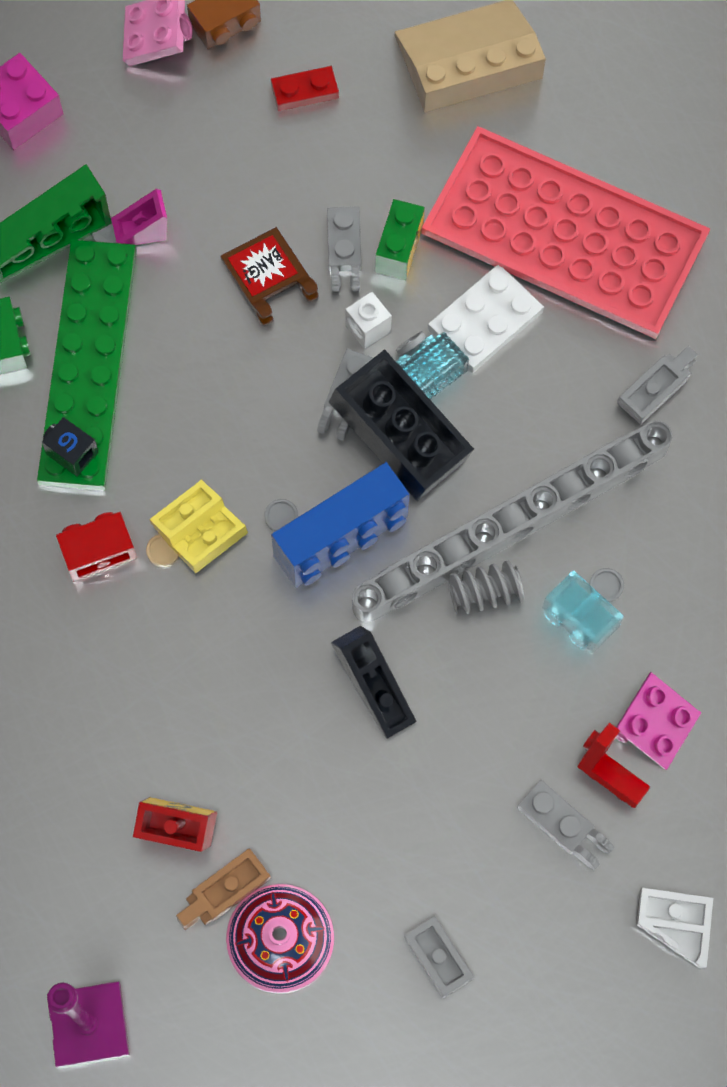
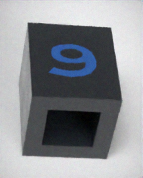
(69, 446)

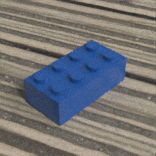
(341, 526)

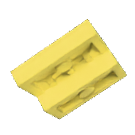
(198, 526)

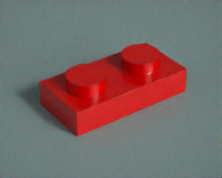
(304, 88)

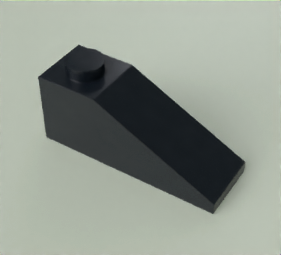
(373, 680)

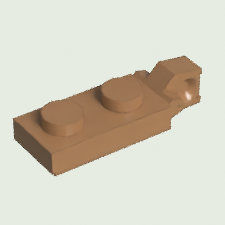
(224, 890)

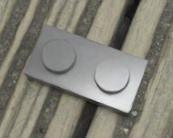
(439, 957)

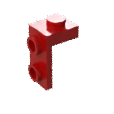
(608, 771)

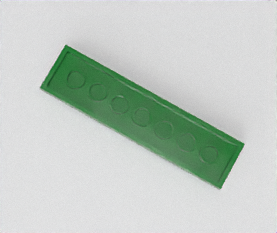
(89, 355)

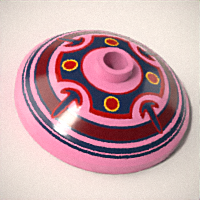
(285, 963)

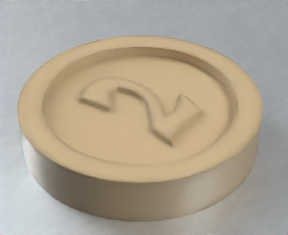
(160, 552)

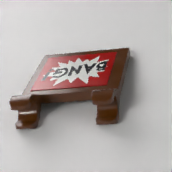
(265, 269)

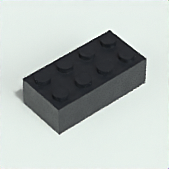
(400, 424)

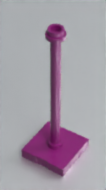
(87, 1023)

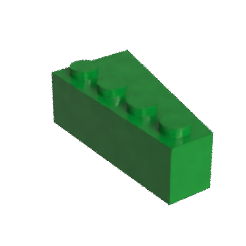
(50, 222)

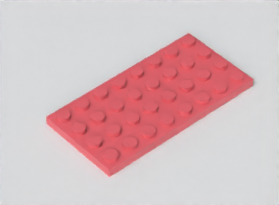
(566, 232)

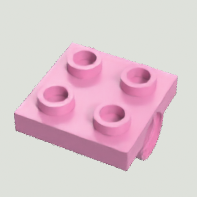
(155, 30)

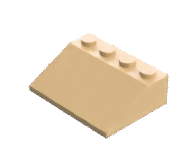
(471, 54)

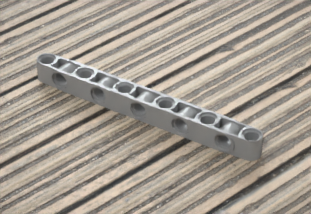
(511, 521)

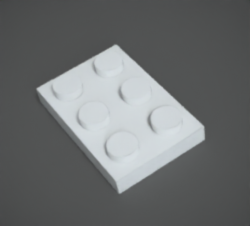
(487, 316)

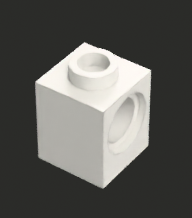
(368, 320)

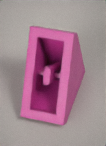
(142, 221)

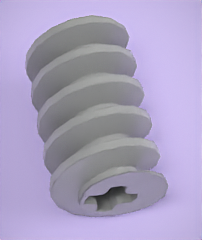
(485, 586)

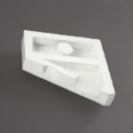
(678, 922)

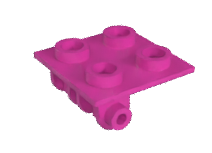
(657, 721)

